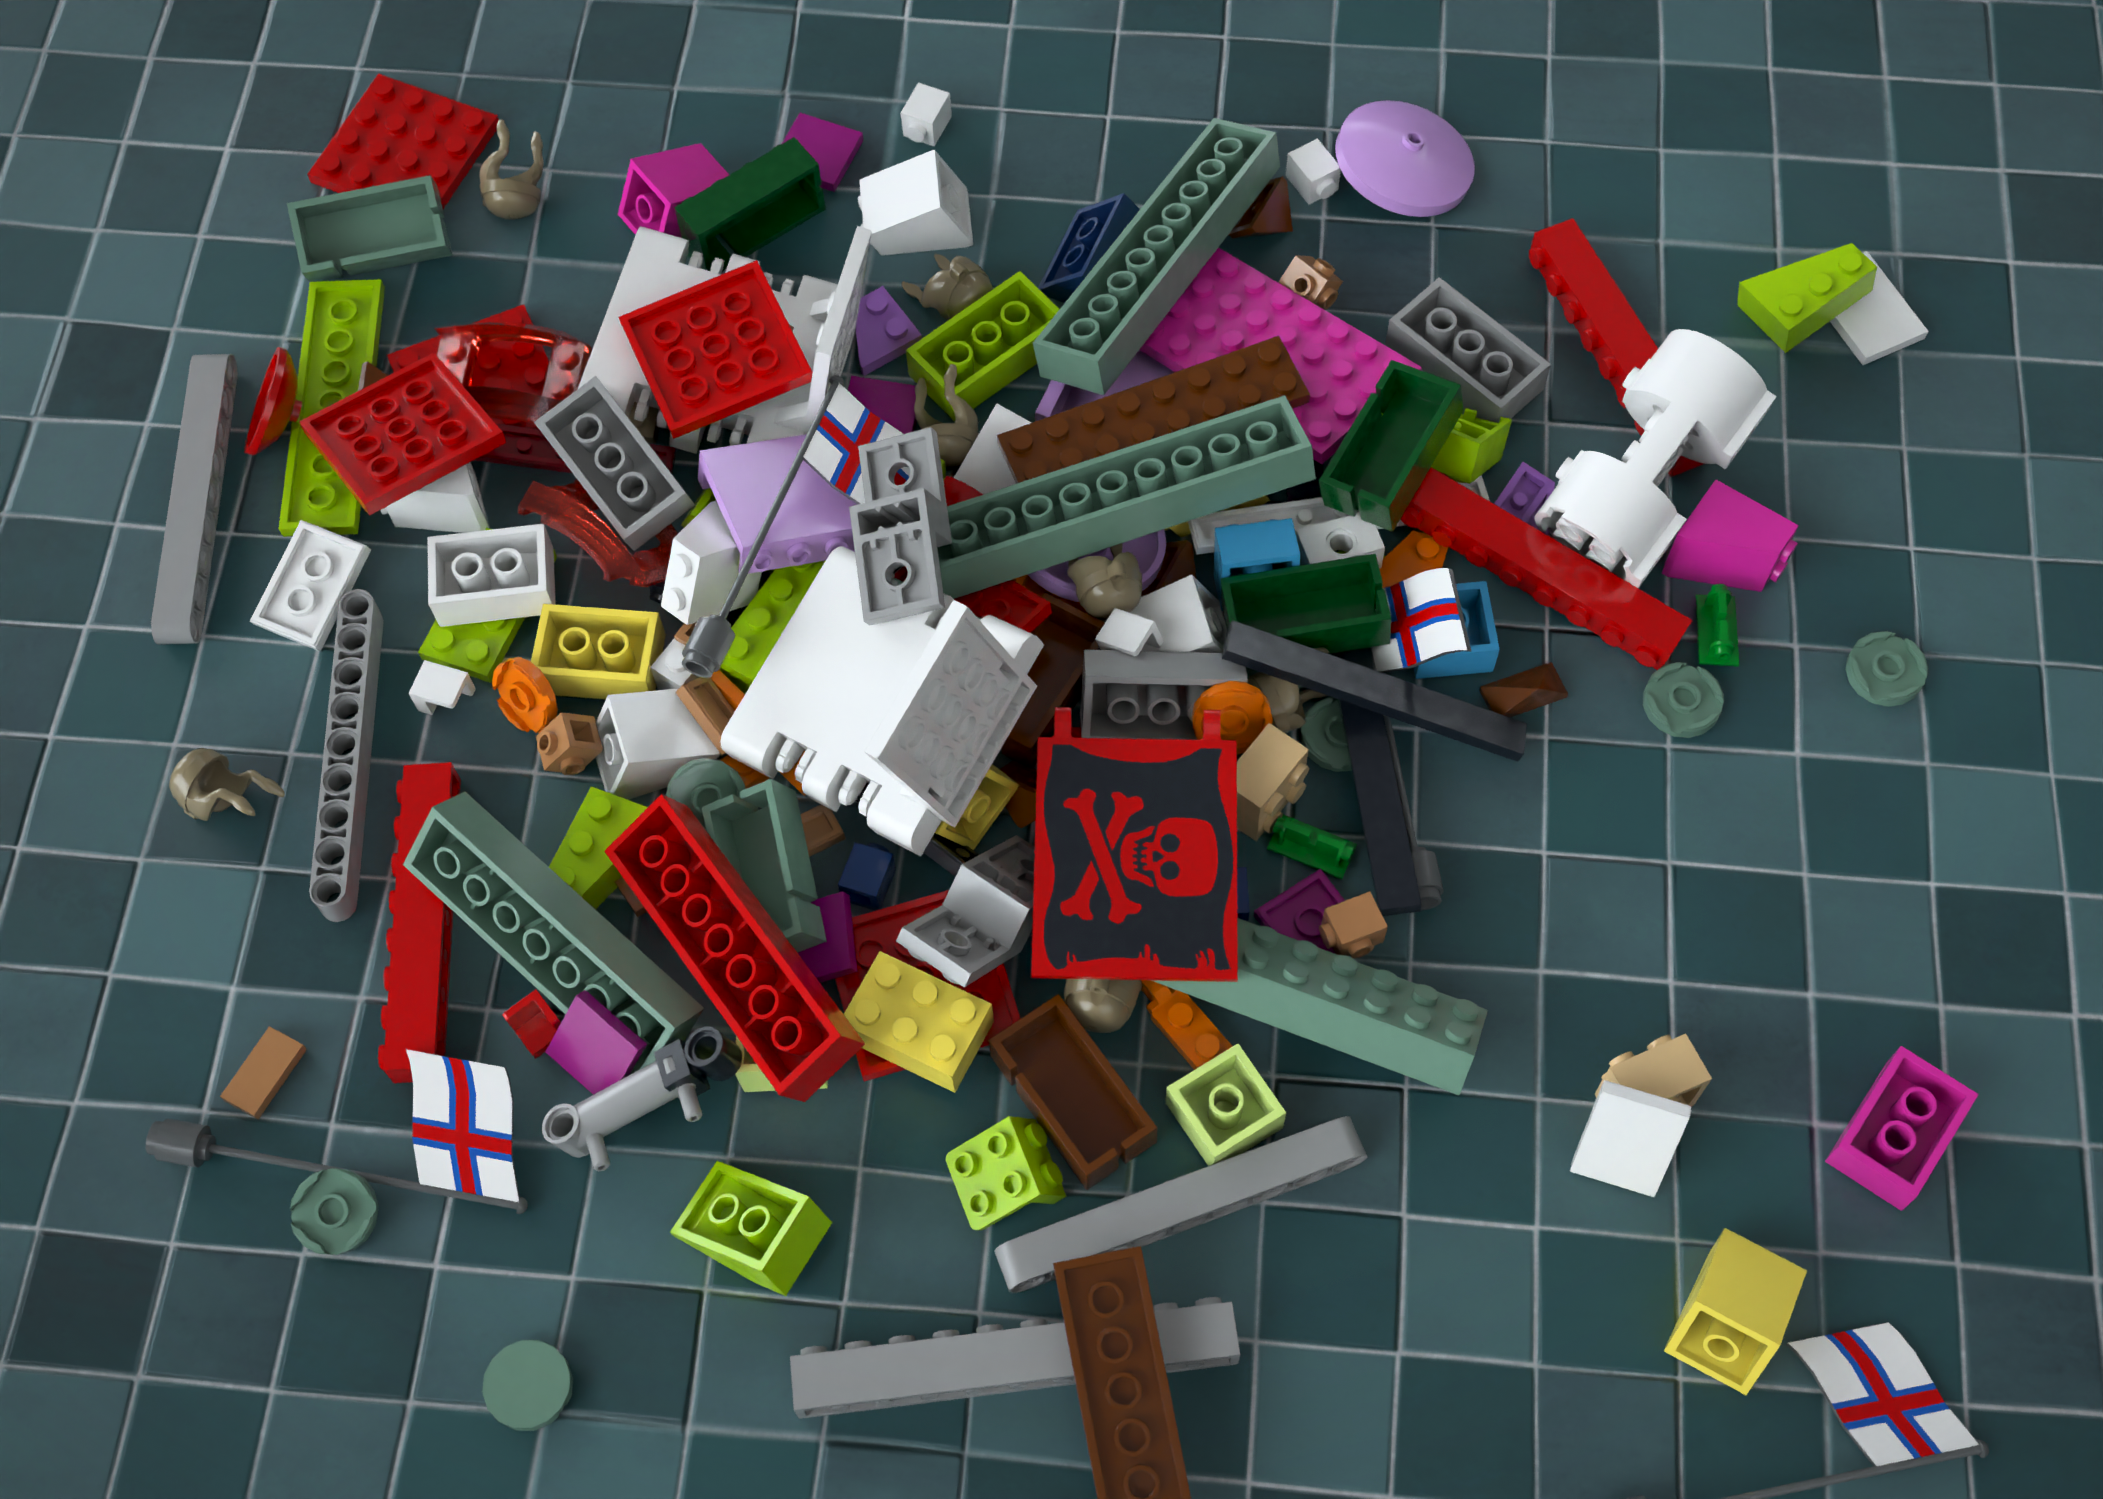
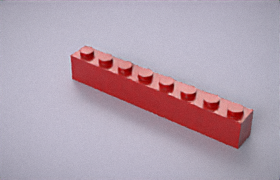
(1595, 308)
(1546, 569)
(420, 933)

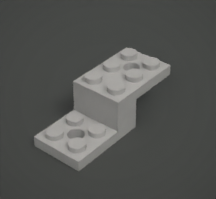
(900, 527)
(982, 916)

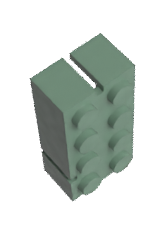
(369, 229)
(770, 856)

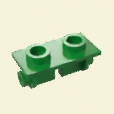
(1717, 627)
(1311, 846)

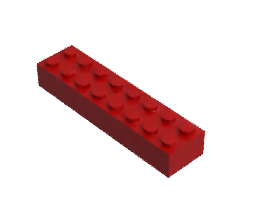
(734, 949)

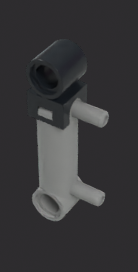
(677, 1072)

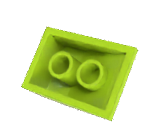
(752, 1226)

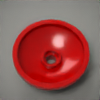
(274, 404)

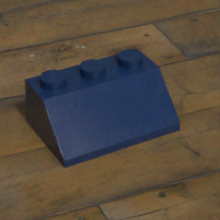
(1085, 243)

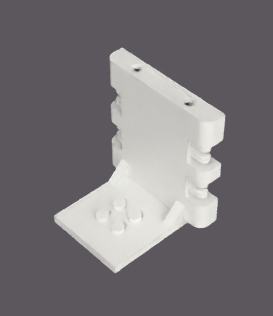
(821, 316)
(884, 704)

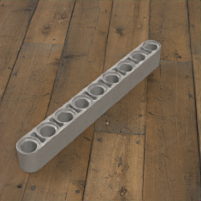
(194, 500)
(347, 768)
(1183, 1202)

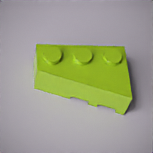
(1806, 294)
(1472, 447)
(581, 854)

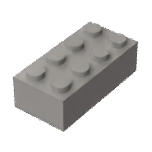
(1469, 348)
(614, 463)
(1147, 692)

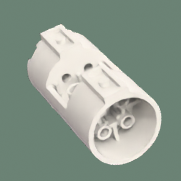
(1692, 403)

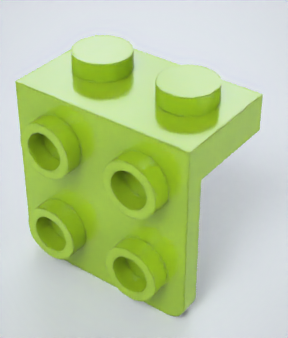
(1004, 1171)

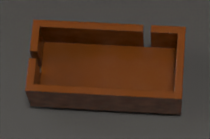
(1056, 674)
(1073, 1091)

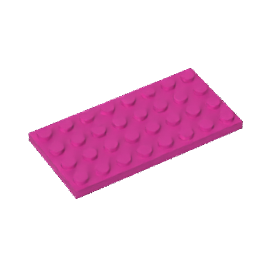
(1239, 306)

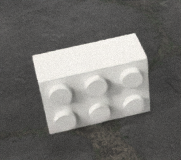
(490, 574)

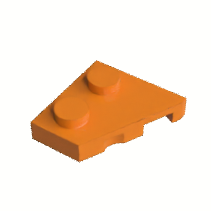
(1412, 556)

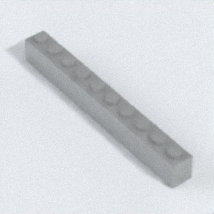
(988, 1361)

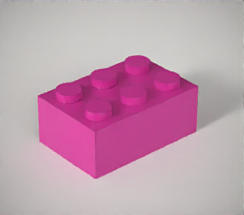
(1901, 1128)

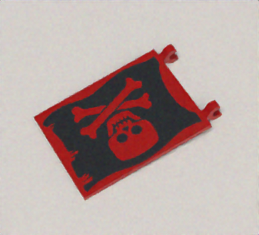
(1135, 857)

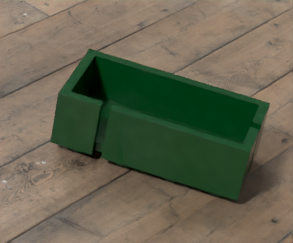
(753, 204)
(1391, 454)
(1314, 604)

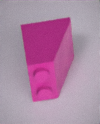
(664, 181)
(1731, 542)

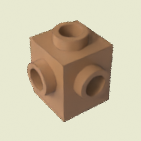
(1312, 280)
(569, 743)

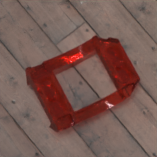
(566, 366)
(571, 513)

